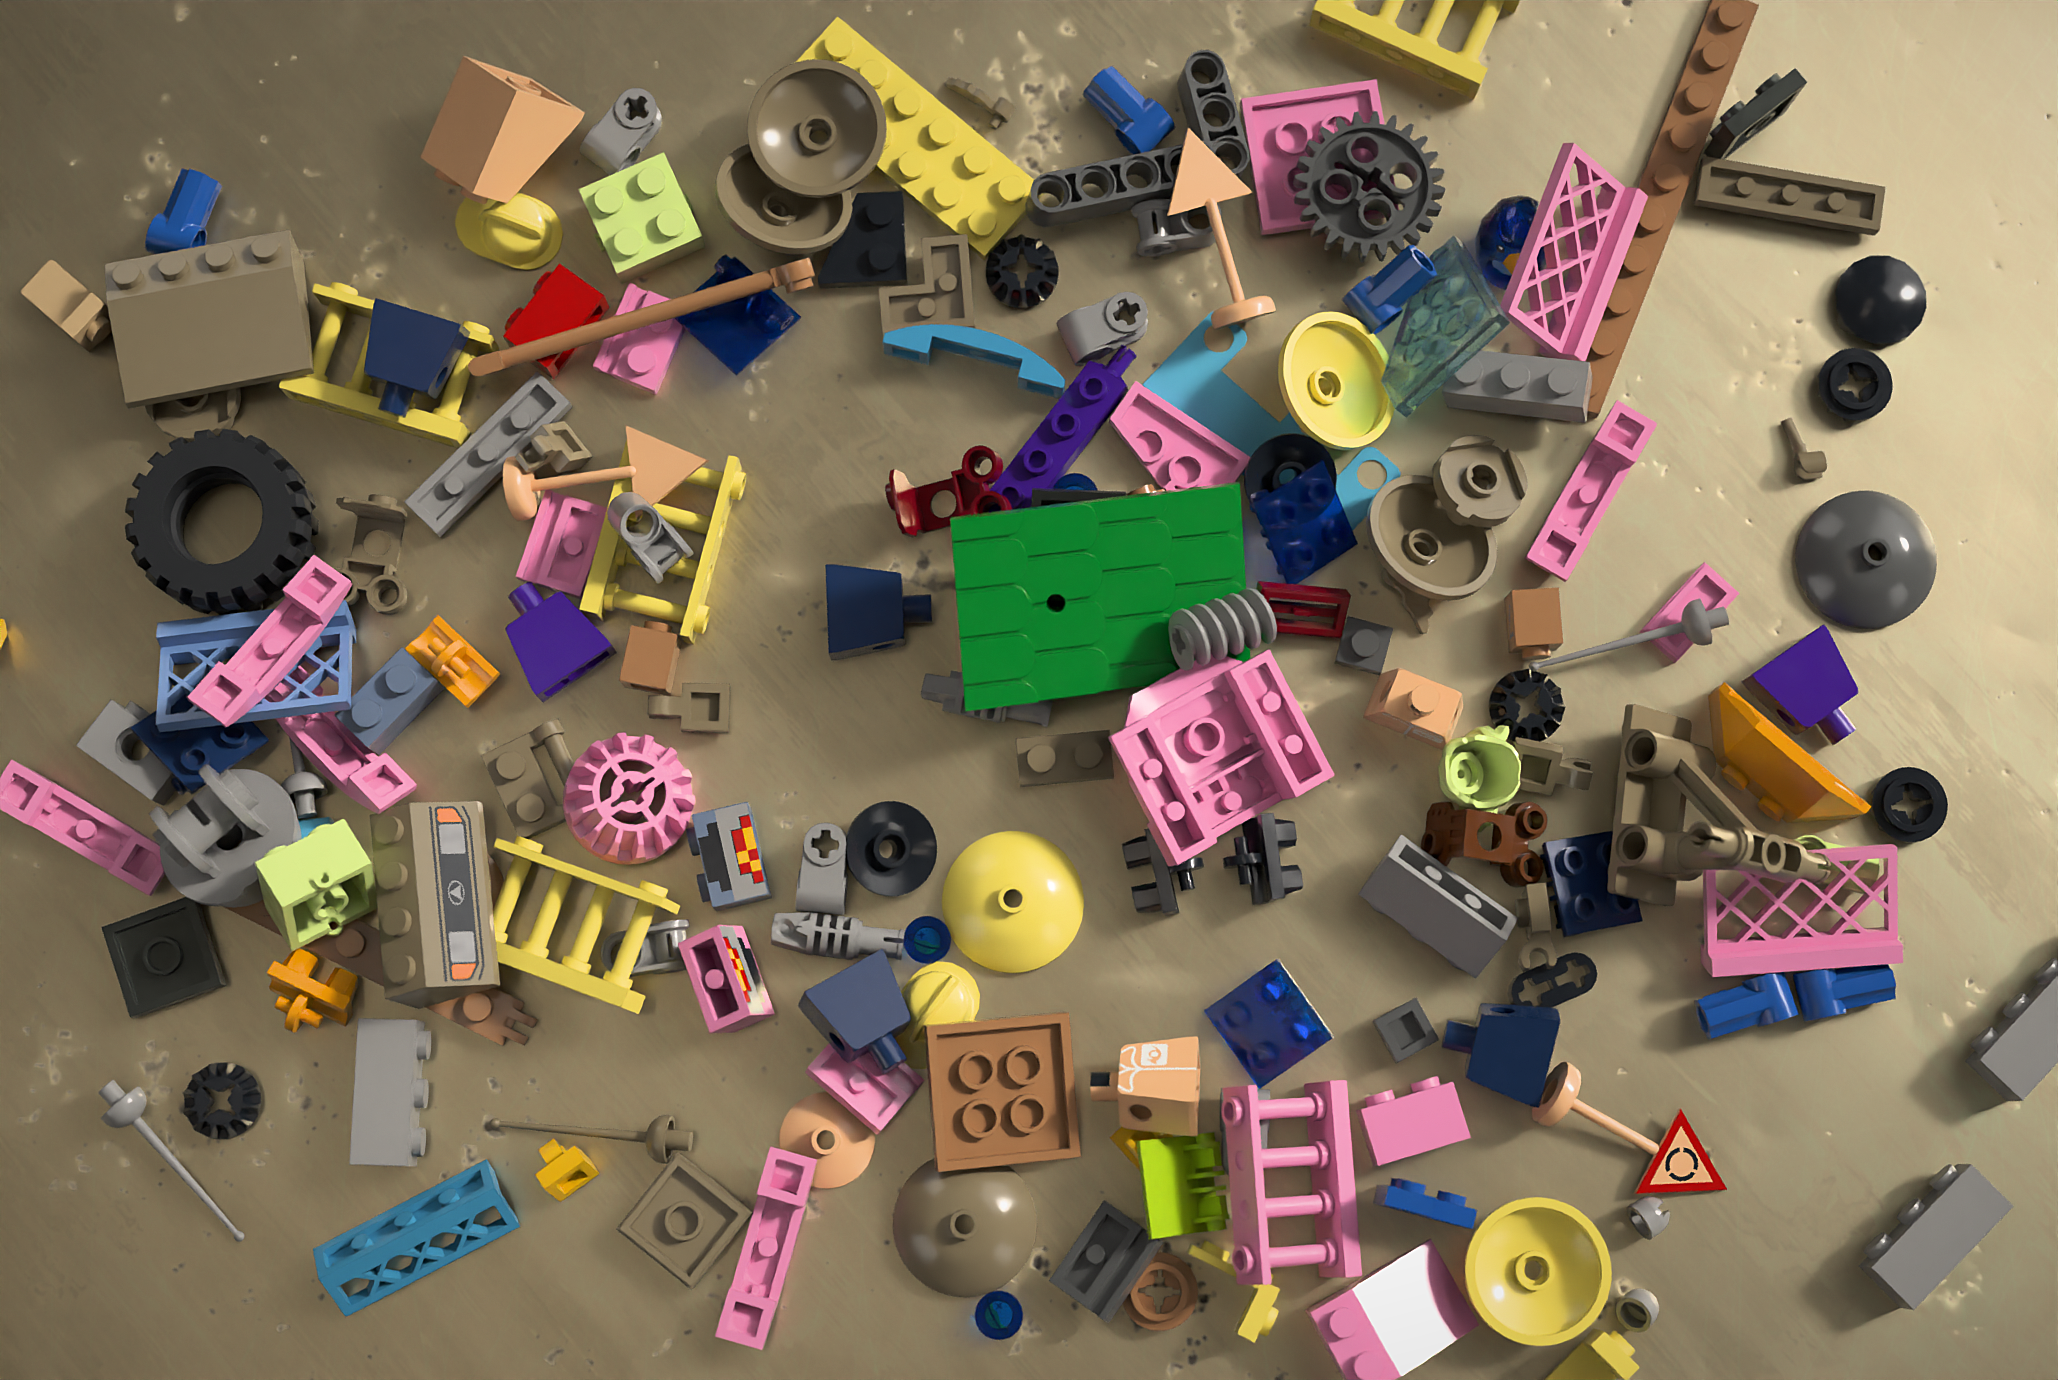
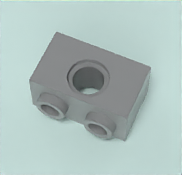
(111, 744)

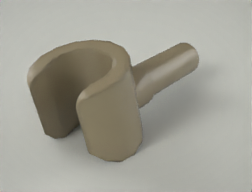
(1806, 464)

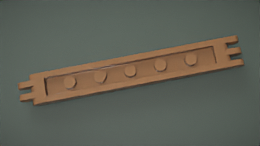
(359, 950)

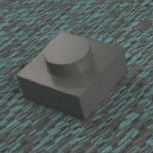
(1363, 645)
(1405, 1030)

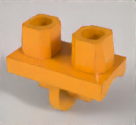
(453, 661)
(308, 999)

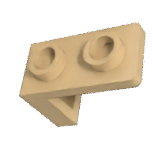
(69, 304)

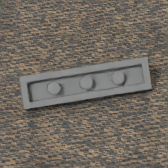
(482, 457)

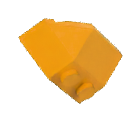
(1774, 766)

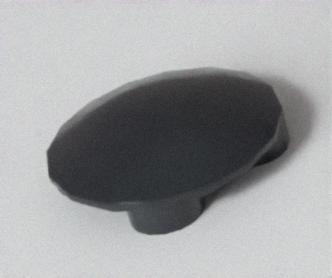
(1880, 300)

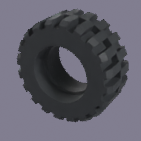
(173, 489)

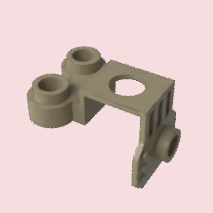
(374, 573)

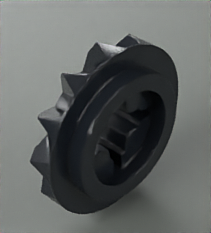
(1038, 283)
(1864, 367)
(1505, 710)
(1919, 786)
(244, 1100)

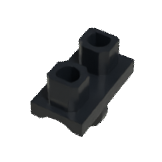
(1259, 858)
(1159, 894)

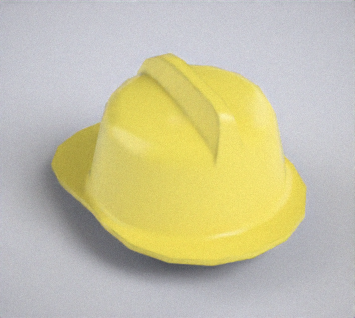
(514, 233)
(935, 996)

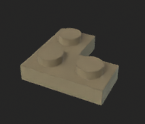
(945, 295)

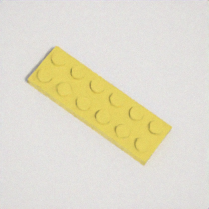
(932, 150)

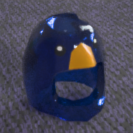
(1503, 236)

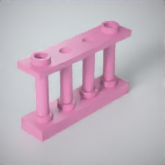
(1331, 1176)

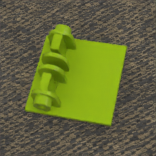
(1181, 1185)

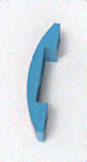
(918, 341)

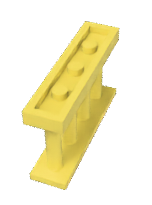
(1415, 52)
(355, 397)
(611, 551)
(574, 969)

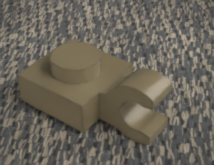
(555, 446)
(701, 707)
(1544, 767)
(1535, 916)

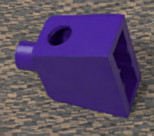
(553, 640)
(1807, 686)

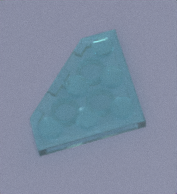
(1441, 328)

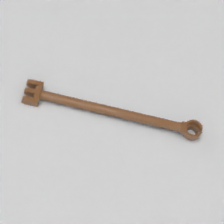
(793, 275)

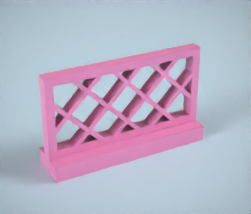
(1592, 263)
(1805, 950)

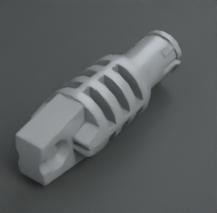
(951, 694)
(833, 936)

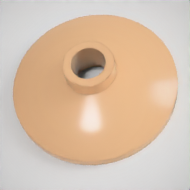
(852, 1145)

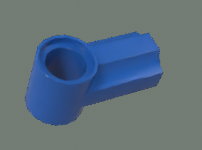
(1136, 120)
(185, 214)
(1380, 296)
(1834, 990)
(1757, 1001)

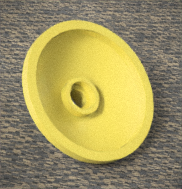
(1333, 380)
(1006, 936)
(1571, 1278)

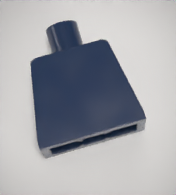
(410, 353)
(869, 610)
(860, 1012)
(1507, 1048)

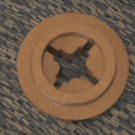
(1175, 1308)

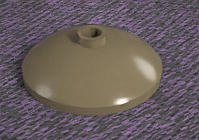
(811, 99)
(773, 215)
(1423, 545)
(971, 1261)

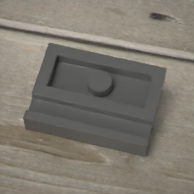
(1106, 1261)

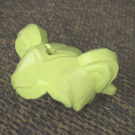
(1485, 769)

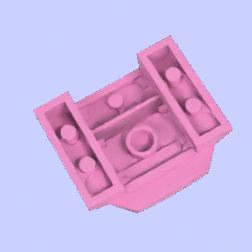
(1215, 750)

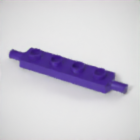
(1065, 430)

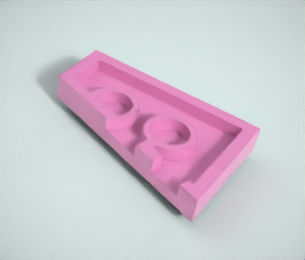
(1173, 445)

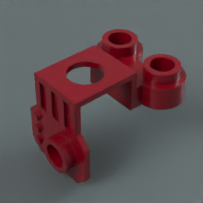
(967, 484)

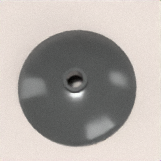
(1841, 575)

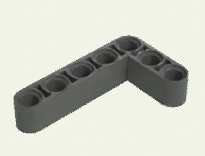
(1153, 165)

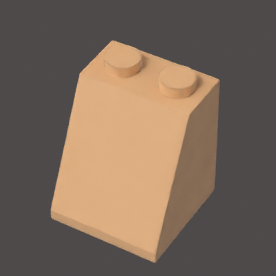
(496, 131)

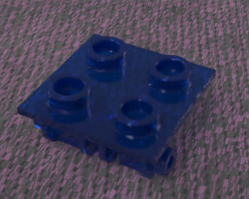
(742, 327)
(1303, 523)
(1269, 1023)

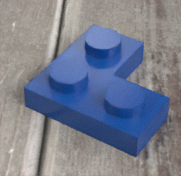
(1410, 1198)

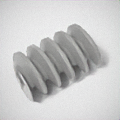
(1221, 626)

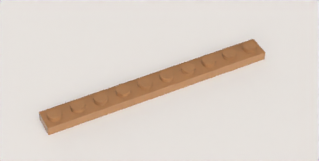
(1668, 178)

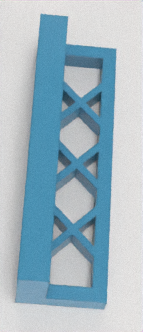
(408, 1232)

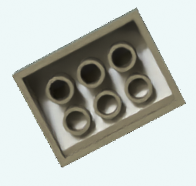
(209, 318)

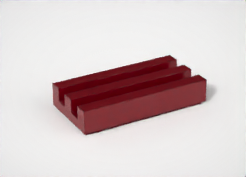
(1307, 593)

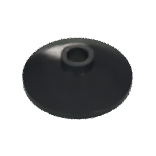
(1282, 453)
(911, 842)

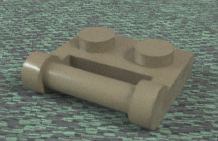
(522, 781)

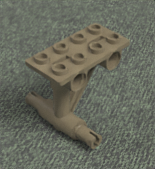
(1648, 836)

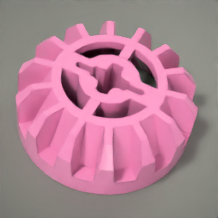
(594, 821)

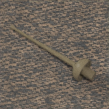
(659, 1139)

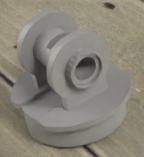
(202, 835)

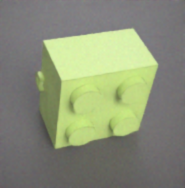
(642, 218)
(317, 884)

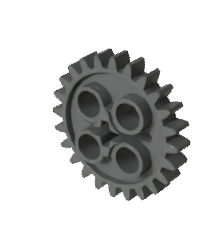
(1393, 154)

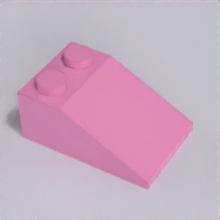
(1393, 1317)

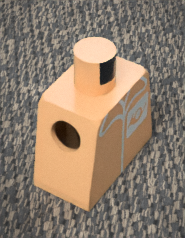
(1415, 707)
(1155, 1086)

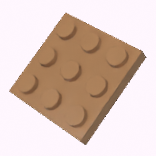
(1002, 1091)

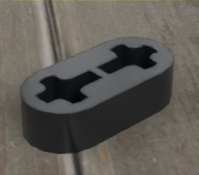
(1556, 994)

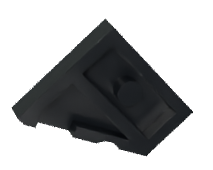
(872, 245)

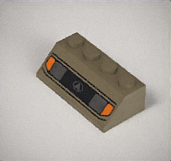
(434, 902)

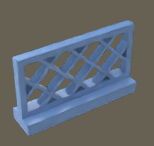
(219, 638)

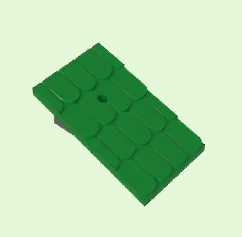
(1120, 576)

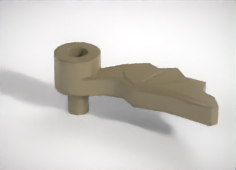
(1001, 109)
(1414, 603)

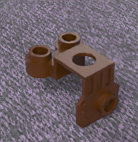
(1454, 835)

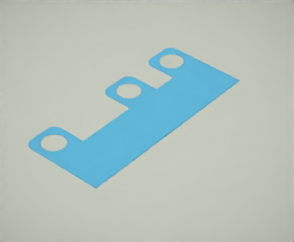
(1197, 386)

